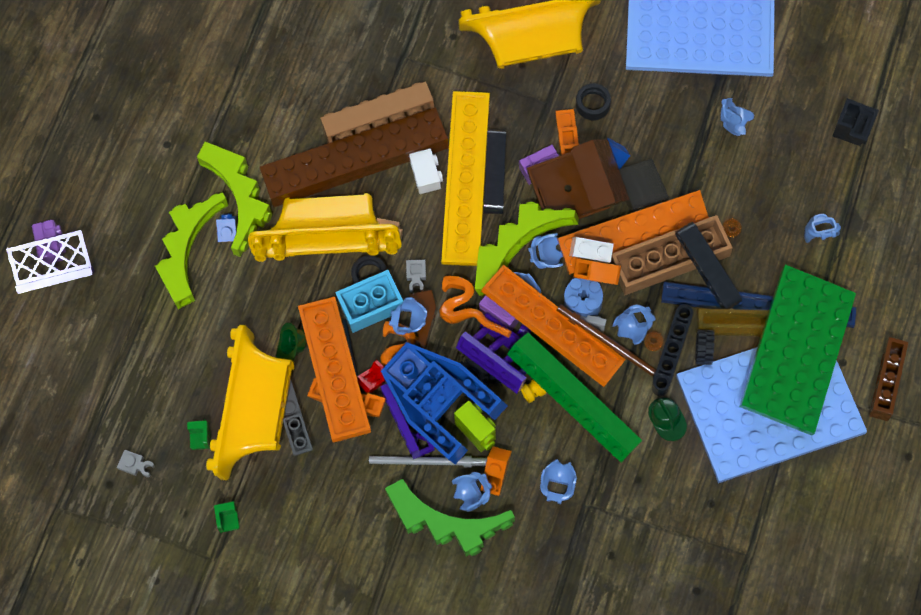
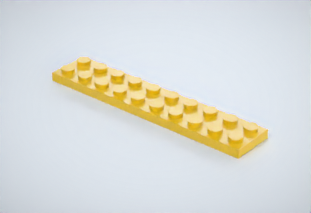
(465, 178)

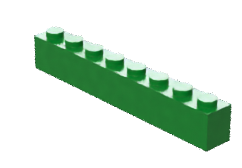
(574, 397)

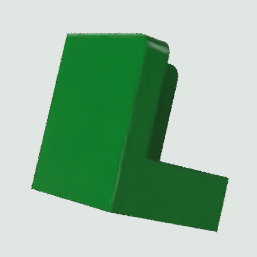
(199, 434)
(226, 517)

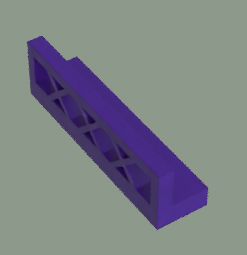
(403, 427)

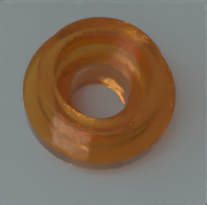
(732, 223)
(651, 346)

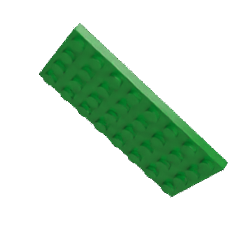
(798, 350)

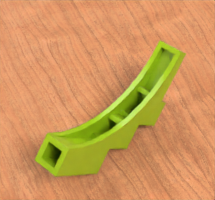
(230, 169)
(513, 237)
(179, 243)

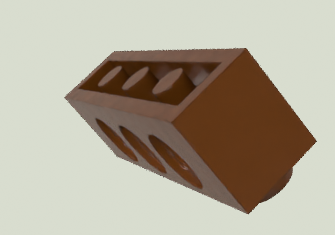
(888, 379)

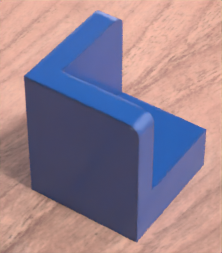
(620, 153)

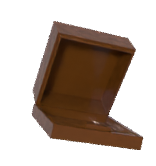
(589, 172)

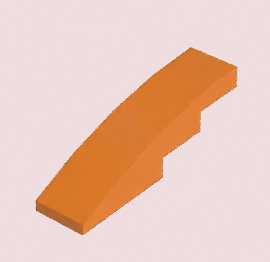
(566, 130)

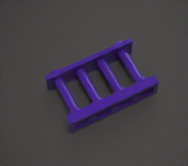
(488, 360)

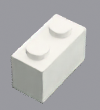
(425, 171)
(591, 249)

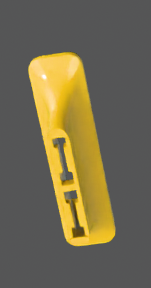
(530, 30)
(325, 227)
(252, 404)

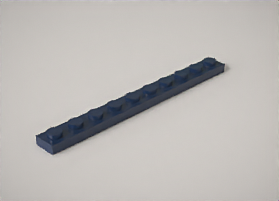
(703, 298)

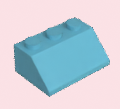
(369, 300)

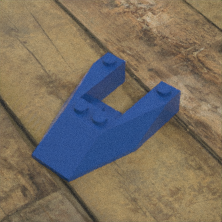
(428, 386)

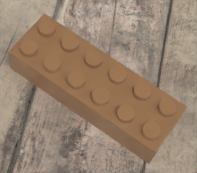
(377, 112)
(665, 257)

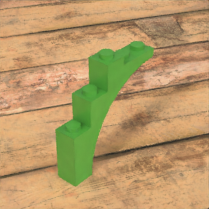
(468, 532)

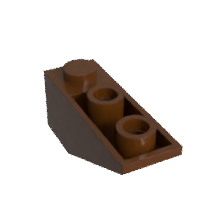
(427, 301)

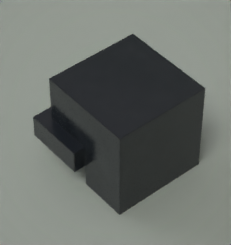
(855, 122)

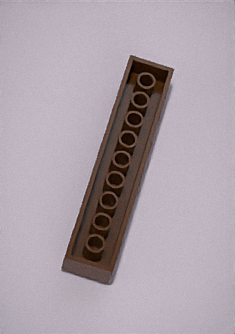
(353, 157)

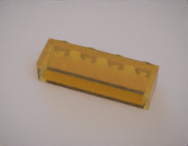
(732, 321)

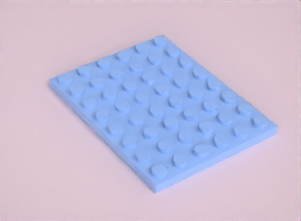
(701, 36)
(746, 441)

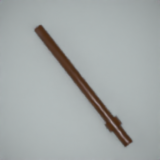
(574, 318)

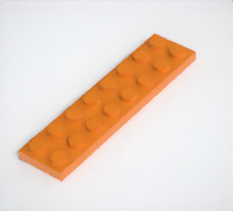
(639, 225)
(554, 328)
(334, 369)

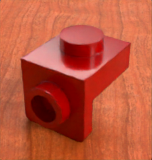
(372, 378)

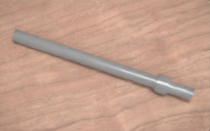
(467, 461)

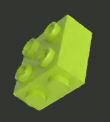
(475, 426)

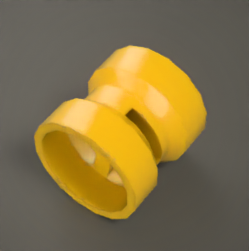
(532, 390)

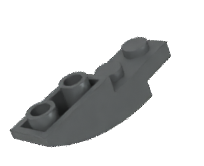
(295, 425)

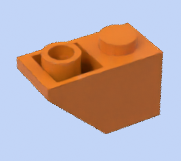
(597, 271)
(496, 469)

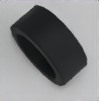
(593, 89)
(363, 261)

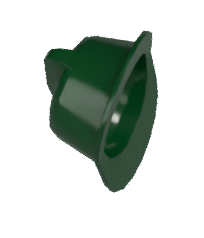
(291, 342)
(667, 419)

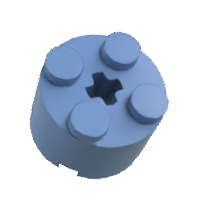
(586, 289)

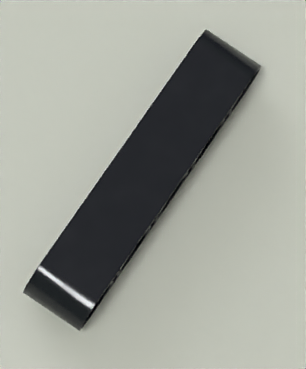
(495, 171)
(708, 266)
(677, 342)

